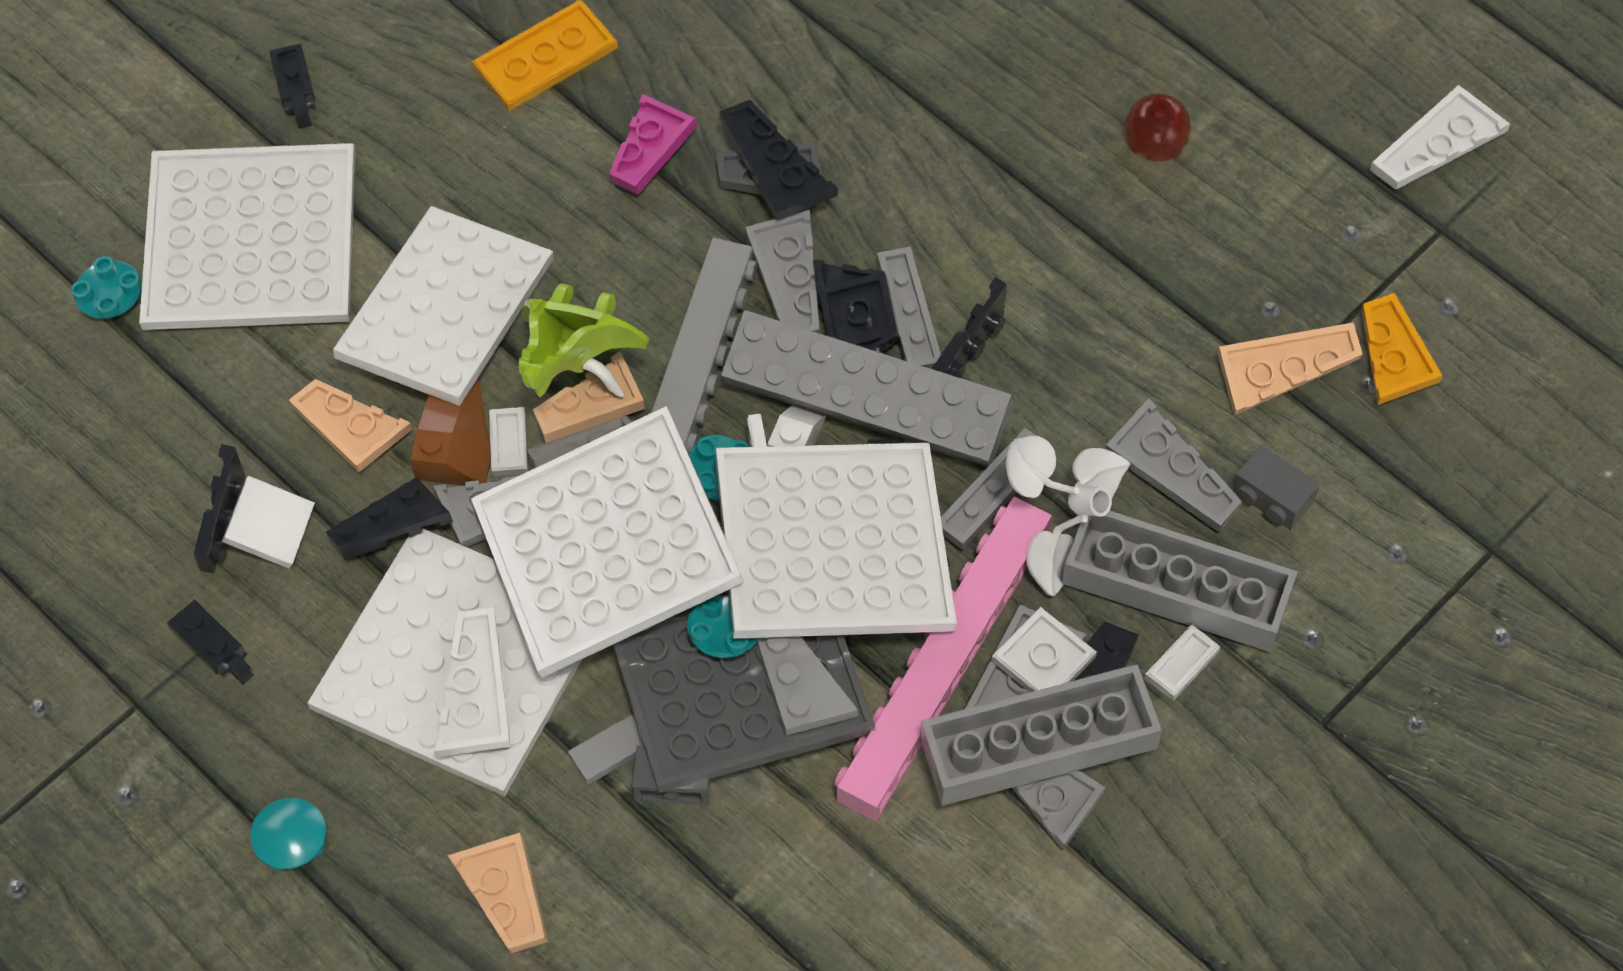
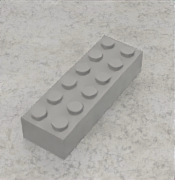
(1180, 578)
(1040, 734)

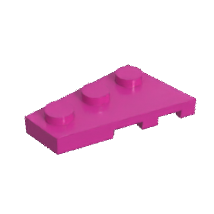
(650, 143)

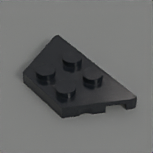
(857, 305)

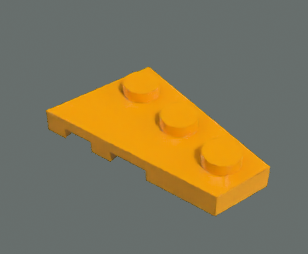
(1396, 351)

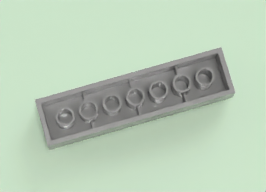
(867, 388)

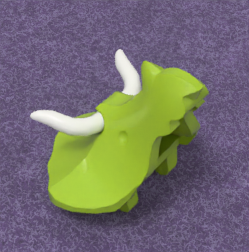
(571, 336)

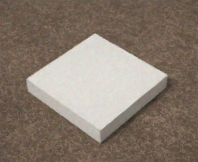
(268, 522)
(1043, 653)

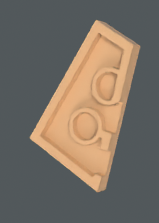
(588, 403)
(347, 425)
(505, 889)

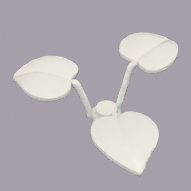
(1098, 477)

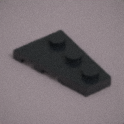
(983, 323)
(225, 493)

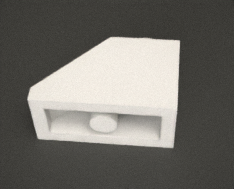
(797, 427)

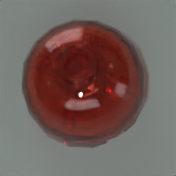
(1157, 127)

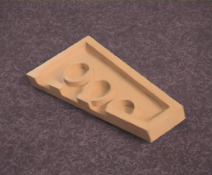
(1278, 364)

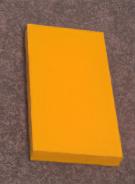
(544, 55)

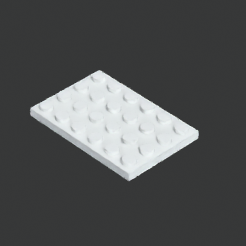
(443, 305)

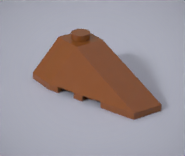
(452, 441)

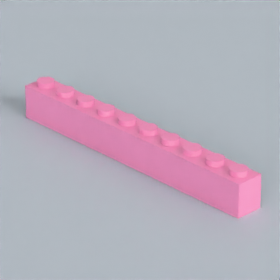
(941, 661)

